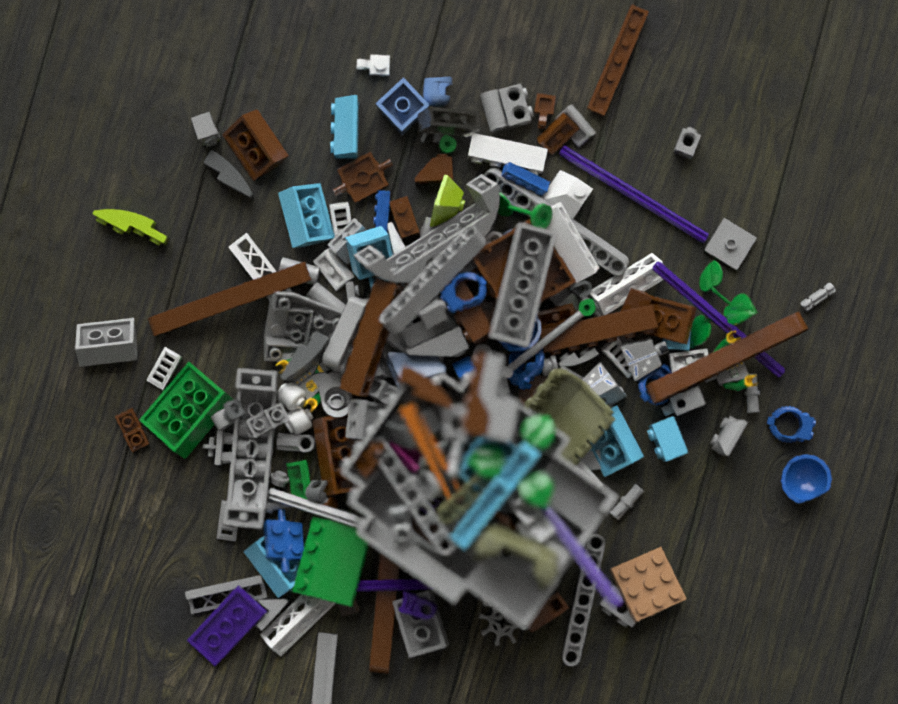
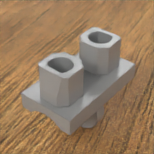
(220, 456)

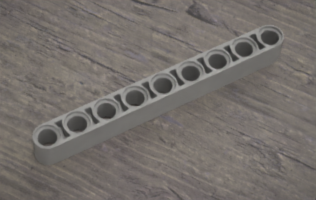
(533, 200)

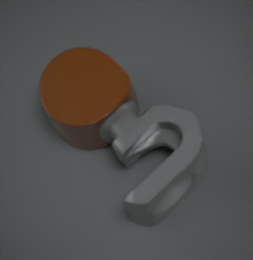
(316, 494)

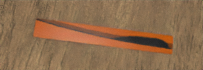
(430, 449)

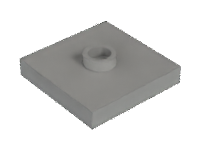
(730, 244)

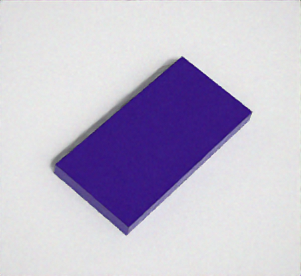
(226, 625)

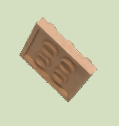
(647, 584)

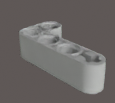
(346, 331)

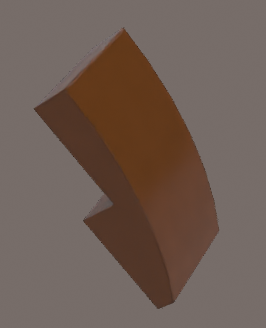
(132, 429)

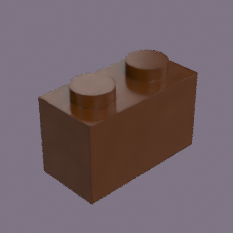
(404, 218)

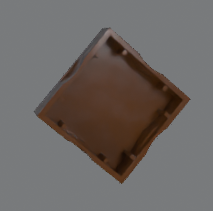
(492, 260)

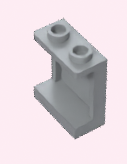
(361, 416)

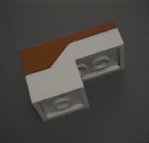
(486, 412)

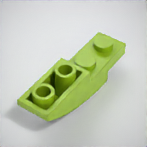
(125, 220)

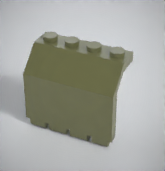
(573, 410)

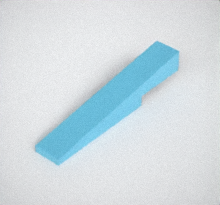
(495, 495)

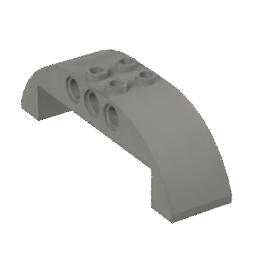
(416, 257)
(251, 457)

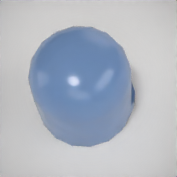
(435, 90)

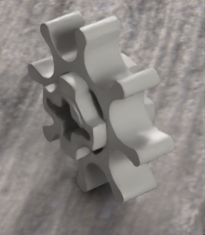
(500, 630)

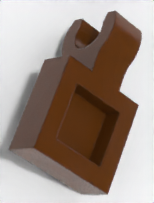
(544, 106)
(367, 461)

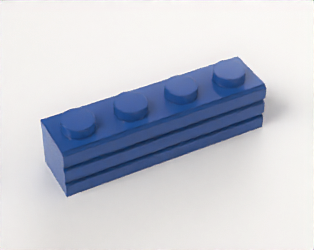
(525, 178)
(382, 209)

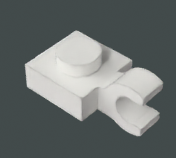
(377, 64)

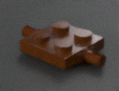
(362, 177)

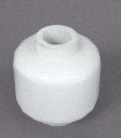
(291, 396)
(299, 421)

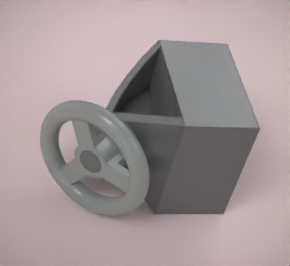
(401, 434)

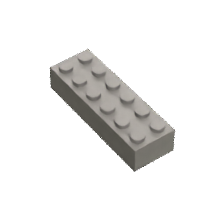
(522, 285)

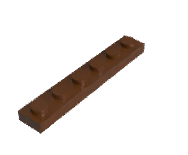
(617, 60)

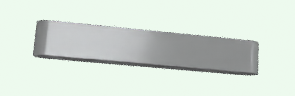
(432, 280)
(414, 506)
(583, 609)

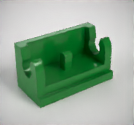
(299, 478)

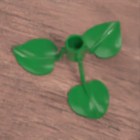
(736, 313)
(536, 488)

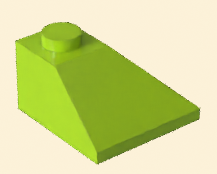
(448, 202)

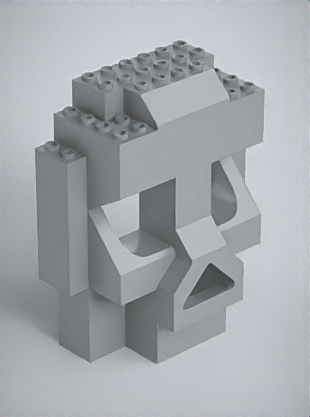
(502, 580)

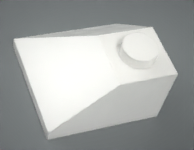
(568, 191)

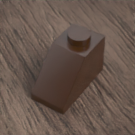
(435, 170)

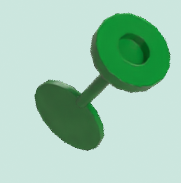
(540, 215)

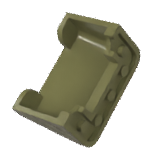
(543, 557)

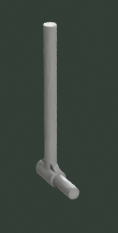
(508, 370)

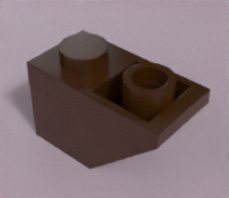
(549, 610)

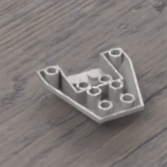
(293, 322)

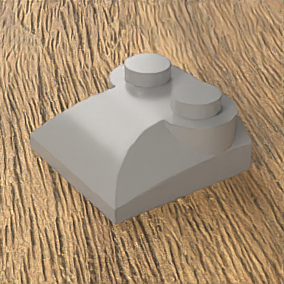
(728, 436)

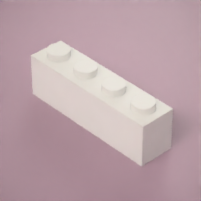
(501, 151)
(571, 245)

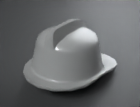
(334, 400)

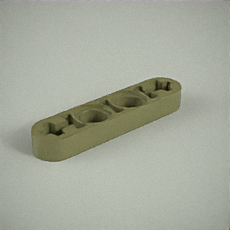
(465, 492)

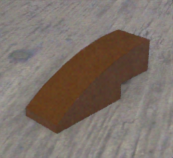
(424, 387)

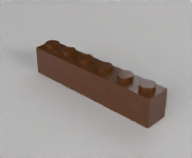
(602, 328)
(370, 340)

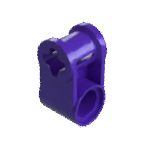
(413, 605)

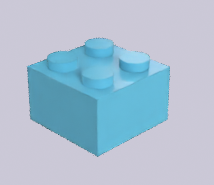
(375, 237)
(667, 439)

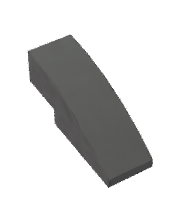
(227, 174)
(306, 357)

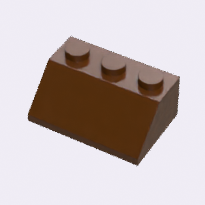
(255, 144)

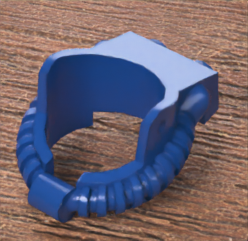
(449, 293)
(532, 369)
(655, 374)
(804, 431)

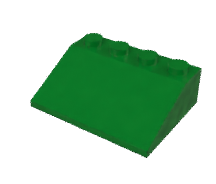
(185, 410)
(331, 562)

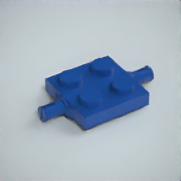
(283, 540)

